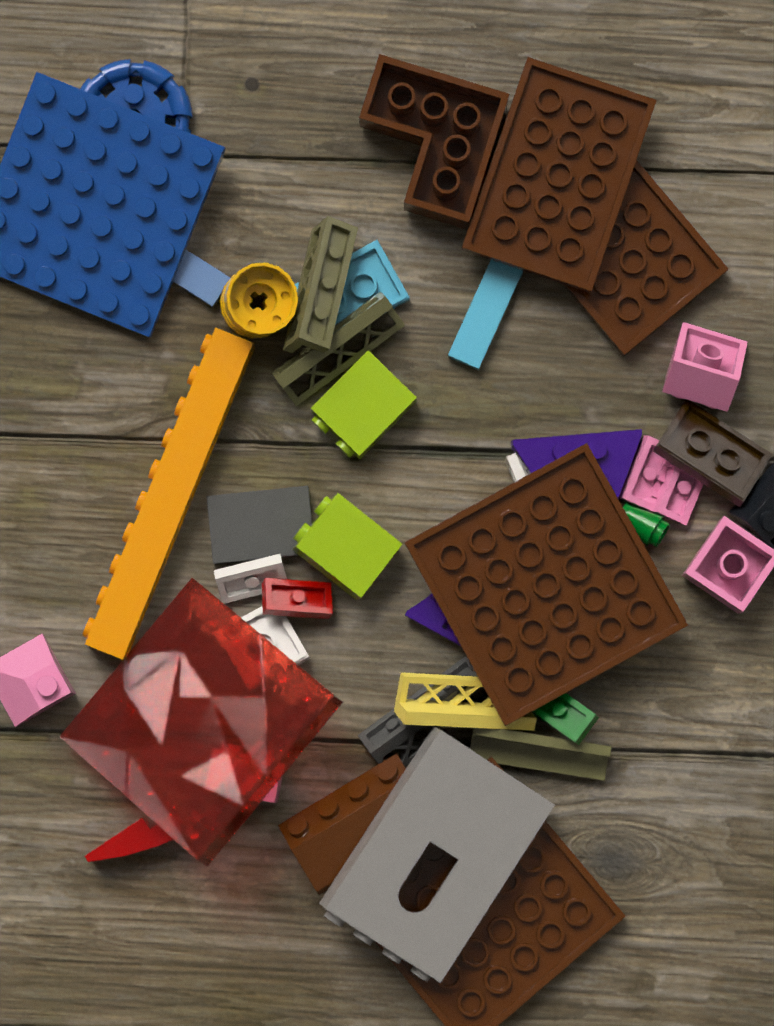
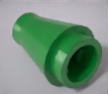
(648, 525)

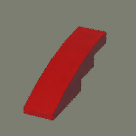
(131, 840)

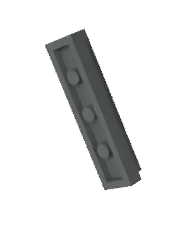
(392, 734)

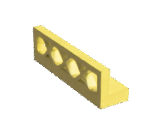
(452, 712)

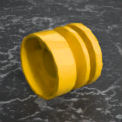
(275, 289)

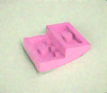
(660, 485)

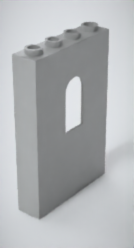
(465, 810)

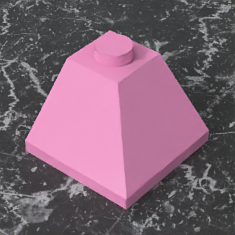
(32, 680)

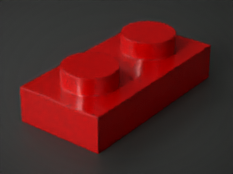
(297, 598)

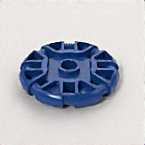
(143, 98)

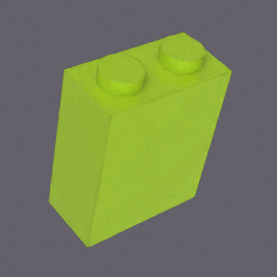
(362, 406)
(345, 545)

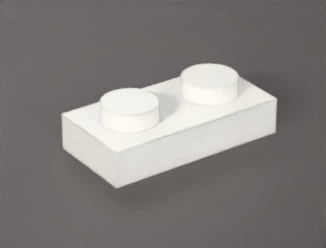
(246, 578)

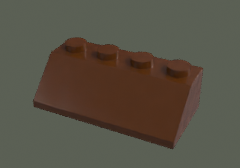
(333, 826)

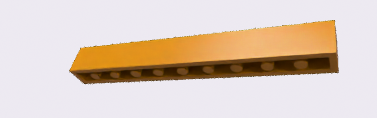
(169, 494)

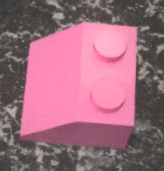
(705, 367)

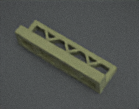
(321, 285)
(307, 359)
(541, 752)

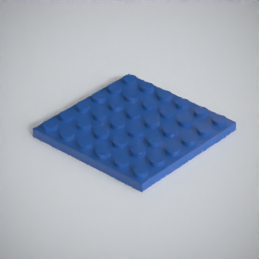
(99, 203)

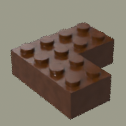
(450, 121)

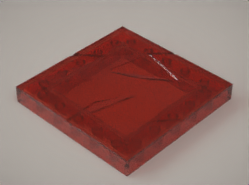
(200, 721)

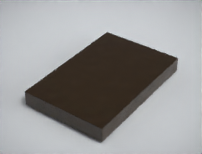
(712, 452)

